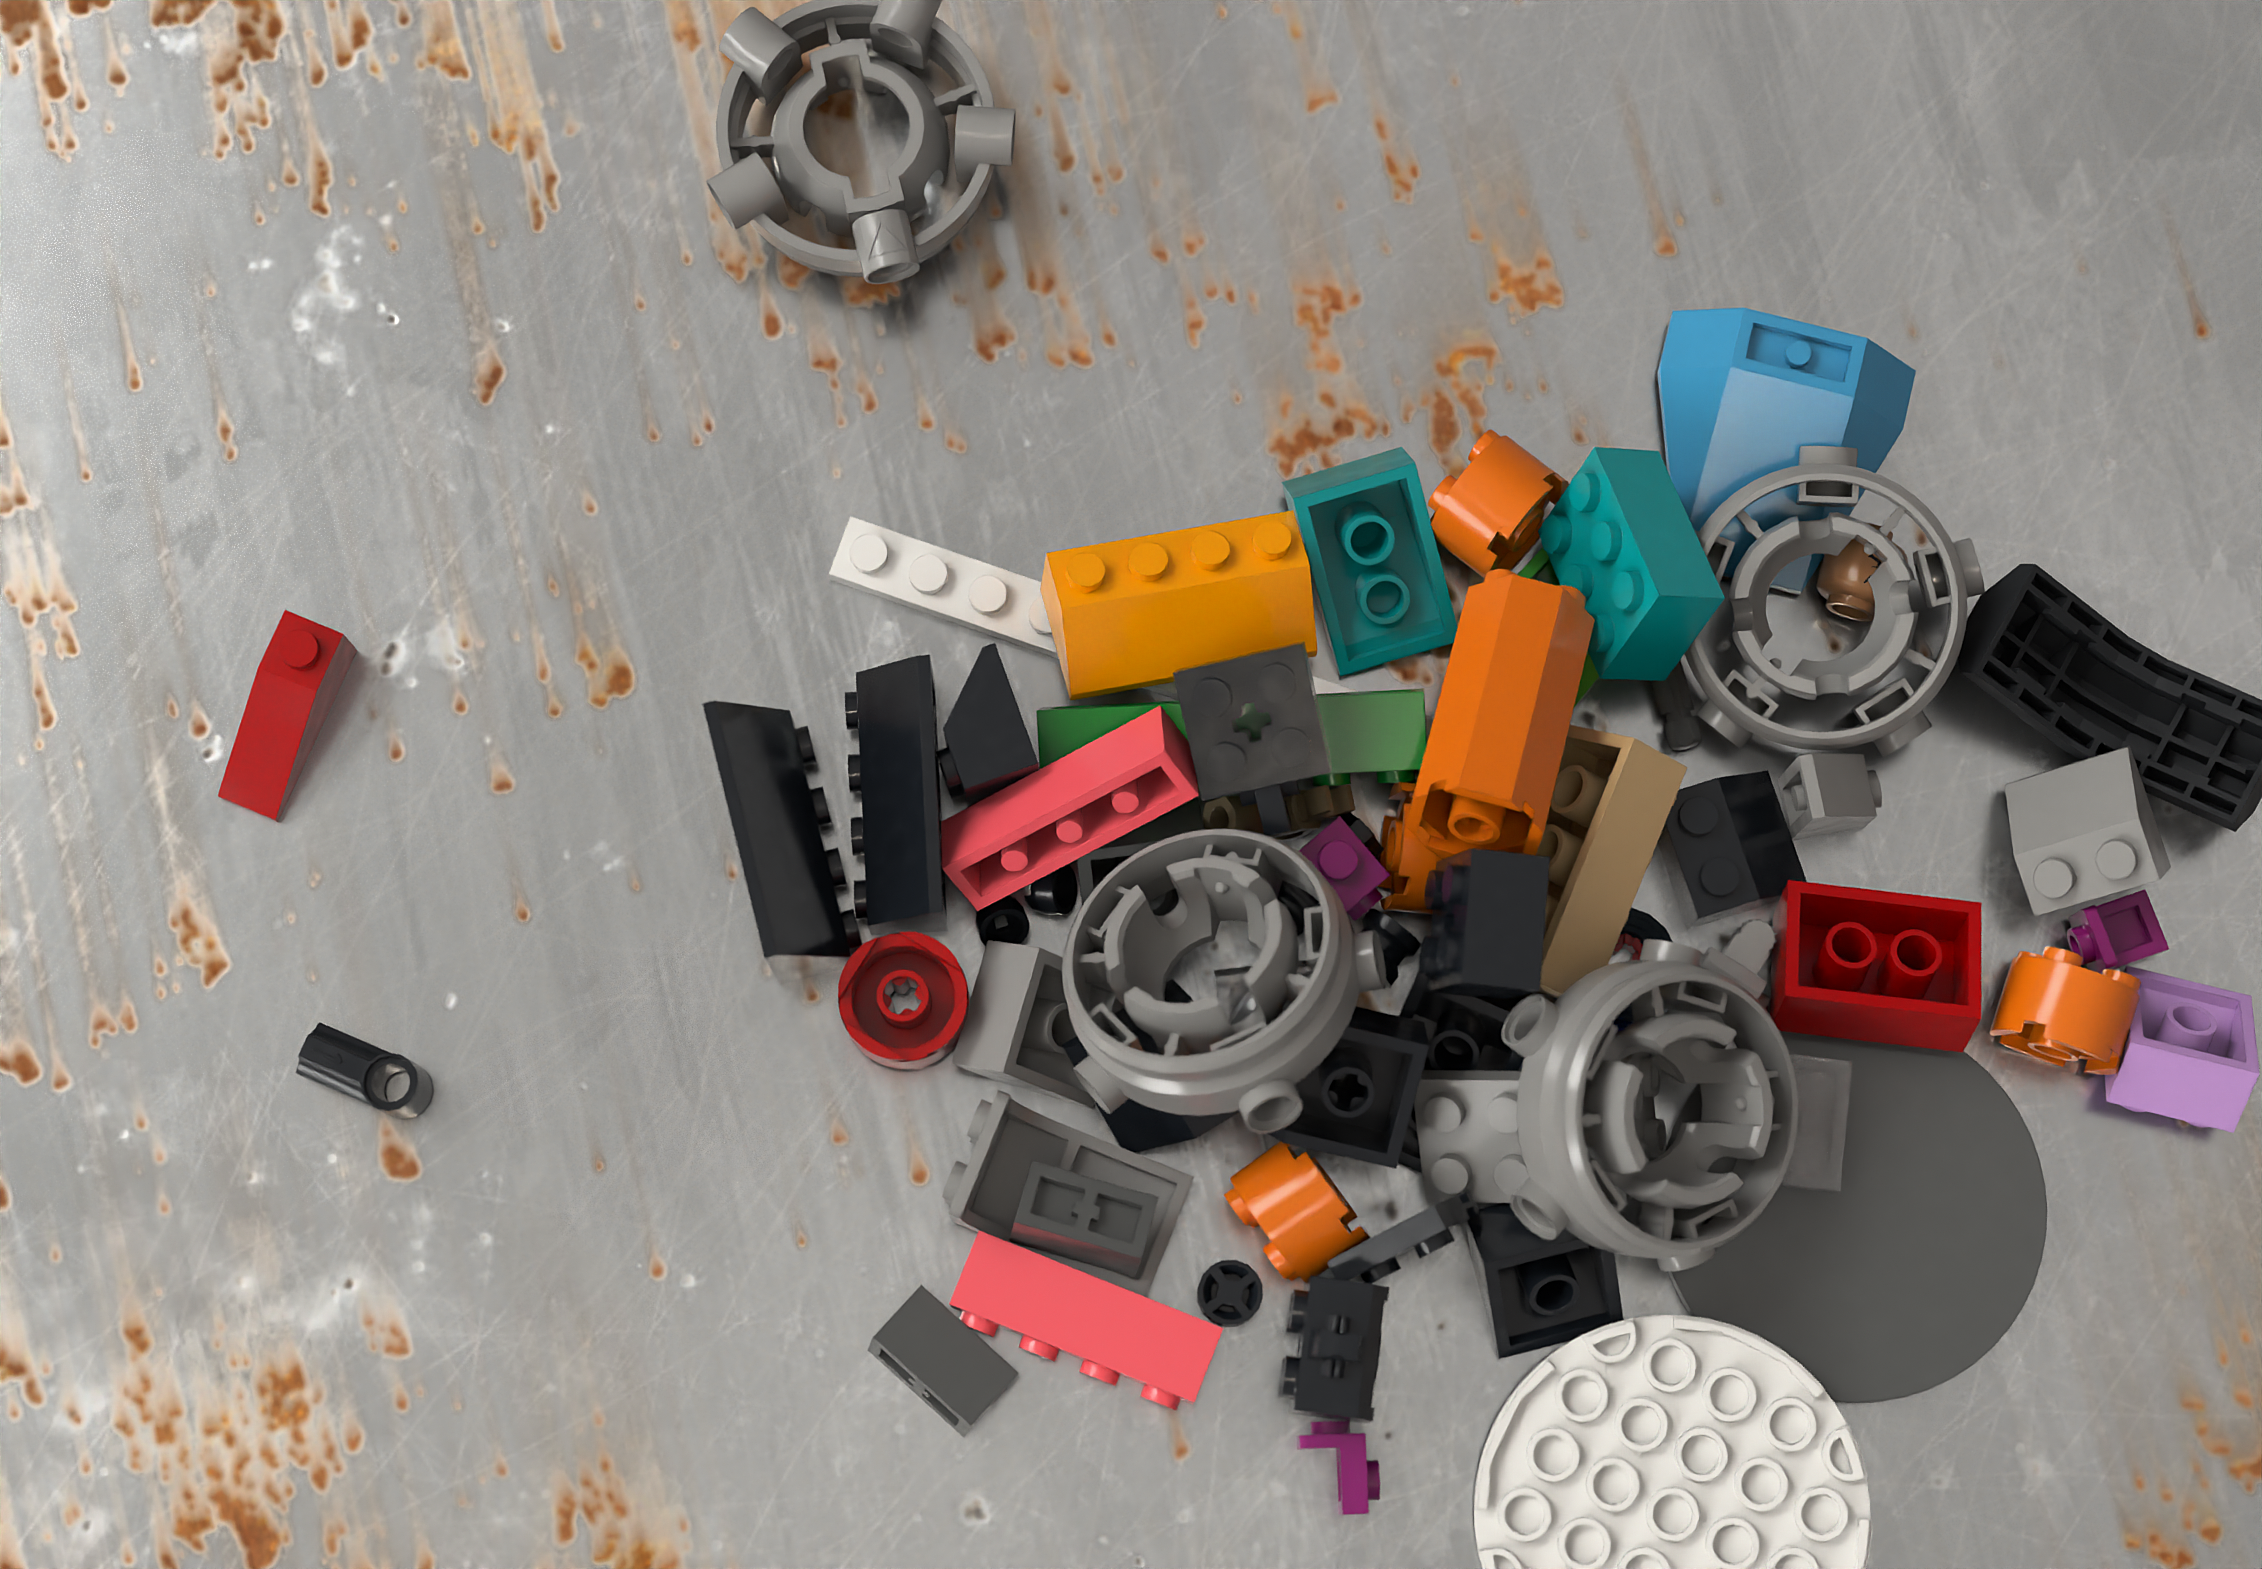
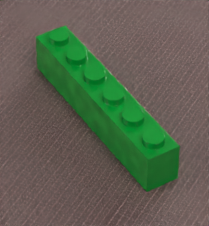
(1362, 729)

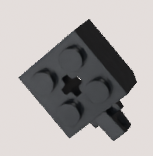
(1229, 757)
(1485, 924)
(1374, 1110)
(1334, 1349)

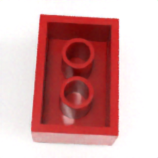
(1876, 966)

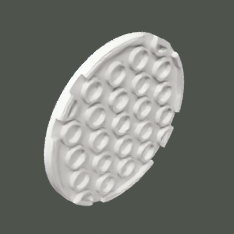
(1671, 1454)

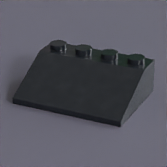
(781, 839)

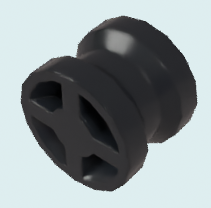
(1395, 941)
(1232, 1278)

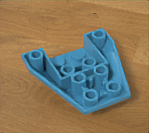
(1752, 390)

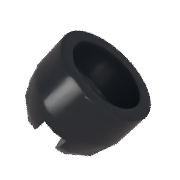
(1054, 892)
(1016, 918)

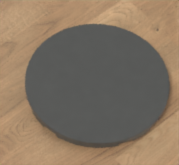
(1917, 1250)

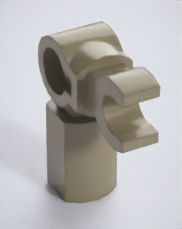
(1304, 809)

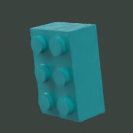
(1636, 561)

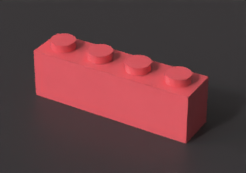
(1068, 808)
(1086, 1318)

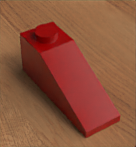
(285, 713)

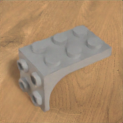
(1472, 1130)
(1011, 1136)

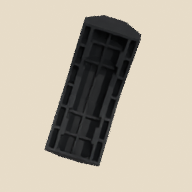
(2104, 691)

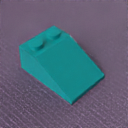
(1373, 560)

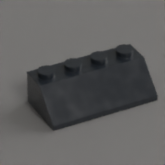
(900, 798)

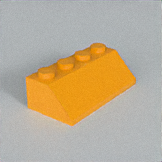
(1176, 600)

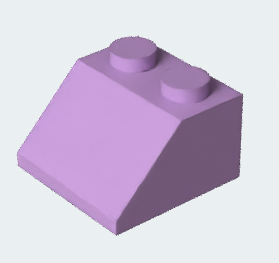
(2187, 1053)

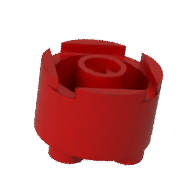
(897, 964)

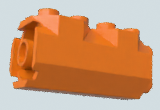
(1501, 717)

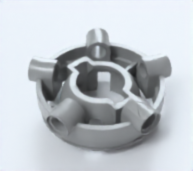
(765, 61)
(1945, 573)
(1204, 1058)
(1583, 1098)

